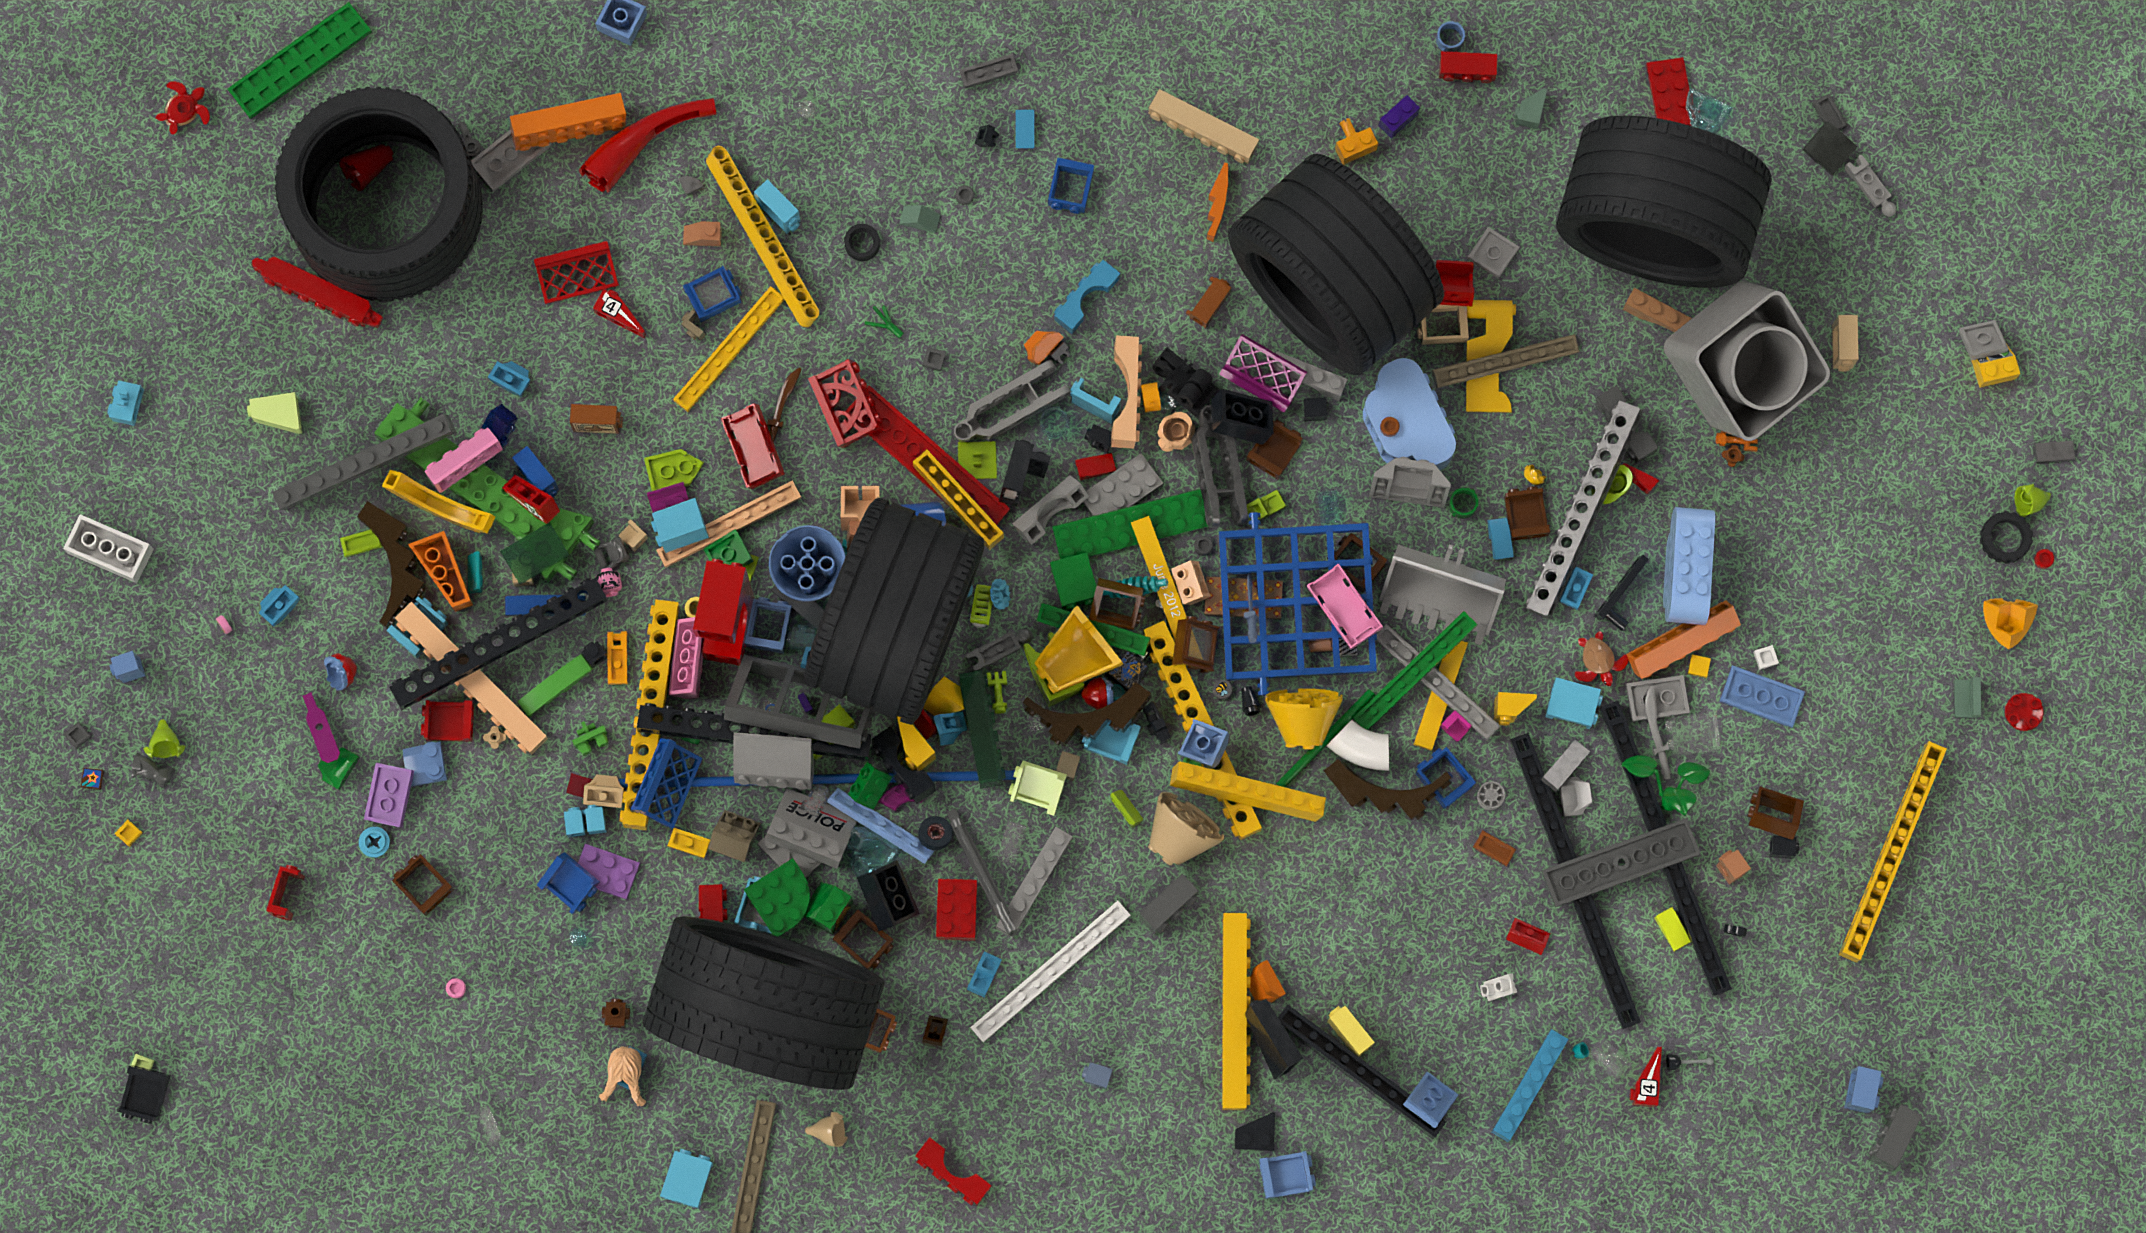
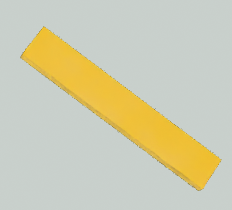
(1436, 707)

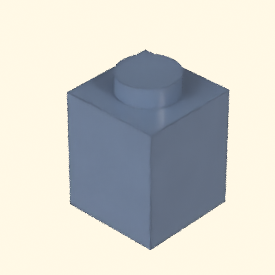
(1097, 1075)

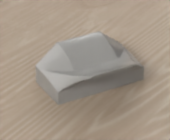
(1575, 796)

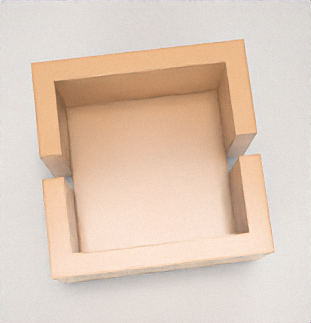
(852, 507)

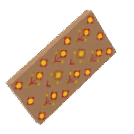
(1239, 592)

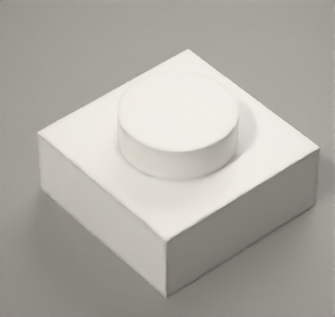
(1766, 657)

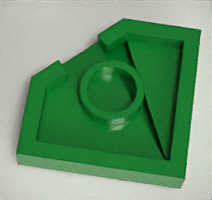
(729, 549)

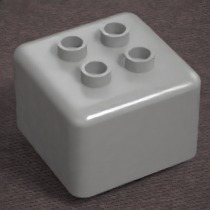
(1747, 360)

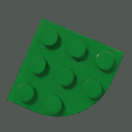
(781, 897)

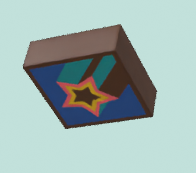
(92, 778)

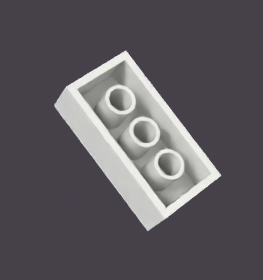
(108, 548)

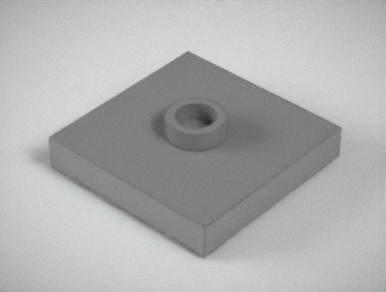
(1493, 252)
(1983, 340)

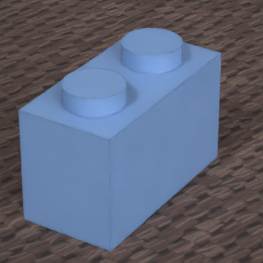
(127, 667)

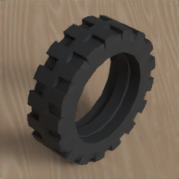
(2015, 520)

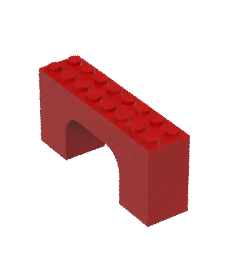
(724, 611)

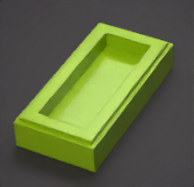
(359, 543)

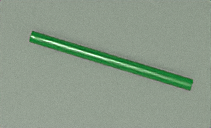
(1333, 731)

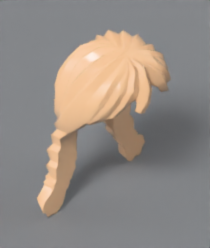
(624, 1065)

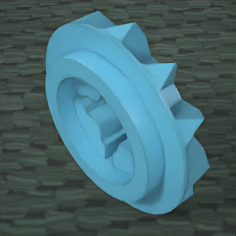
(1000, 594)
(365, 841)

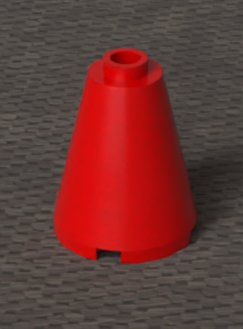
(365, 165)

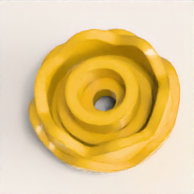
(1533, 475)

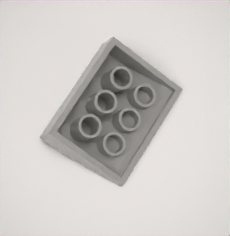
(773, 761)

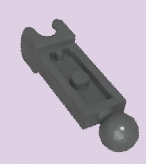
(999, 648)

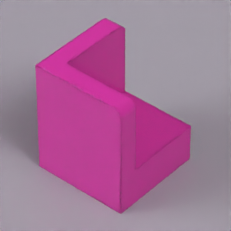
(1456, 726)

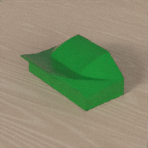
(338, 770)

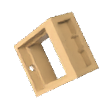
(1462, 327)
(1845, 342)

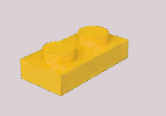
(689, 843)

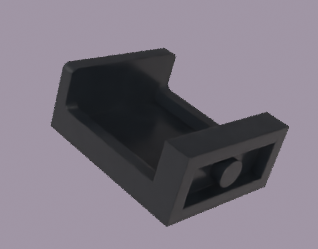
(144, 1094)

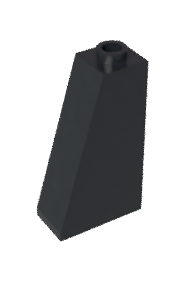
(1272, 1038)

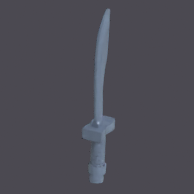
(1251, 616)

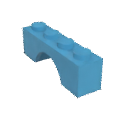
(1101, 279)

